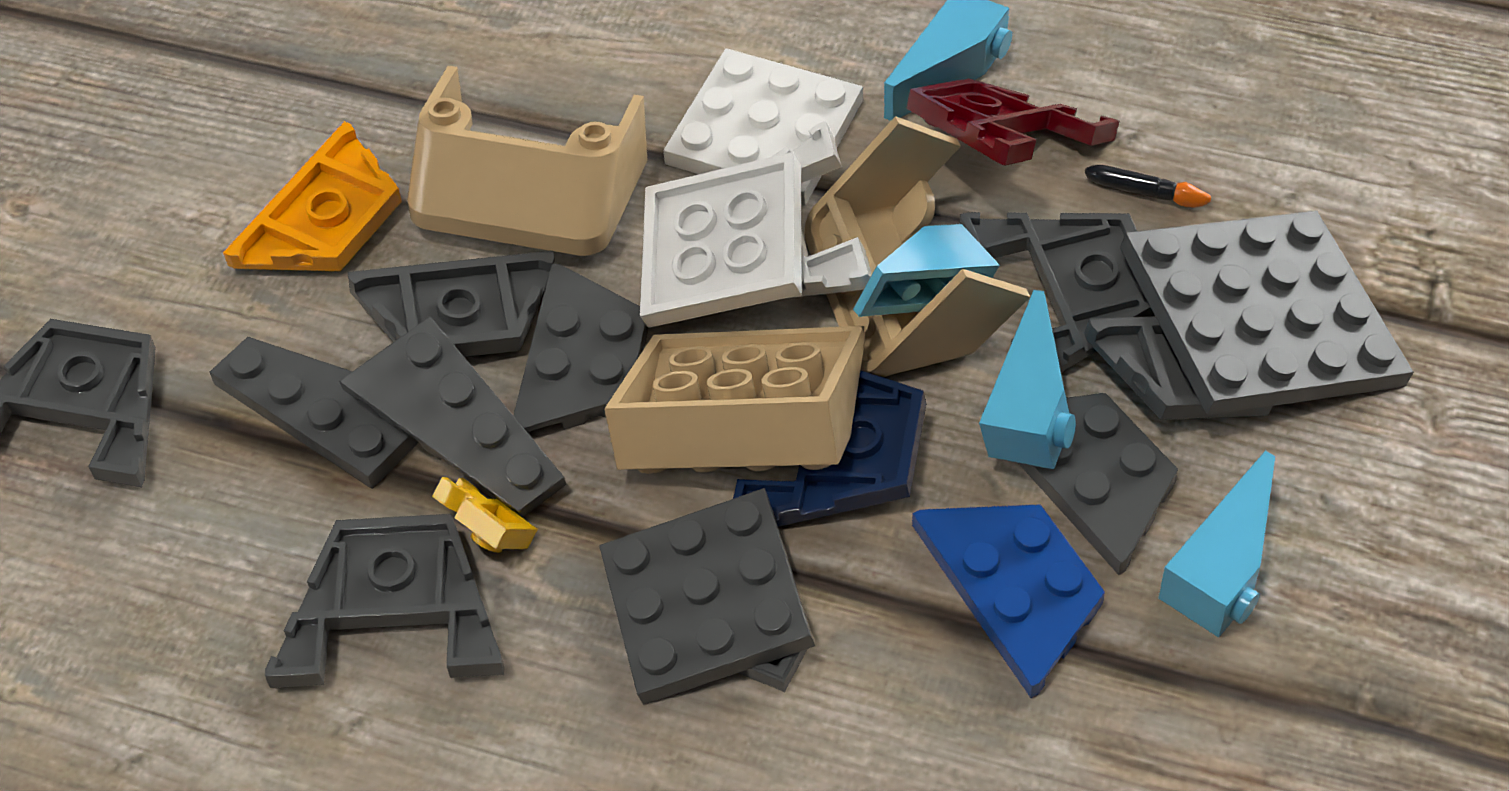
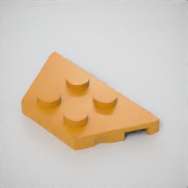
(320, 212)

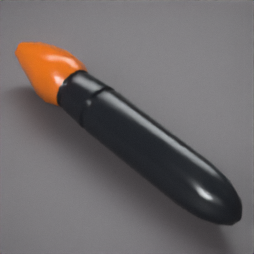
(1181, 193)

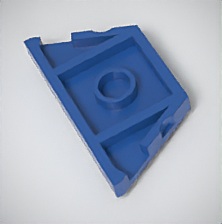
(1015, 580)

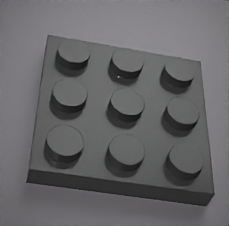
(705, 596)

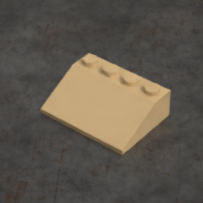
(738, 400)

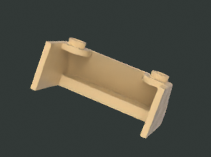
(519, 187)
(884, 204)

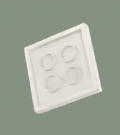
(754, 111)
(722, 240)

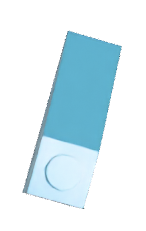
(953, 47)
(922, 269)
(1028, 406)
(1219, 564)

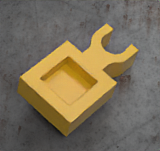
(491, 521)

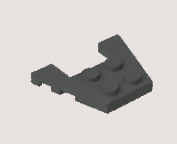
(1078, 267)
(91, 381)
(388, 577)

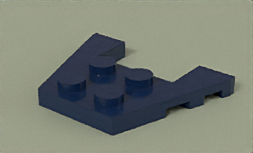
(874, 465)

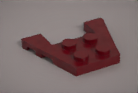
(998, 119)

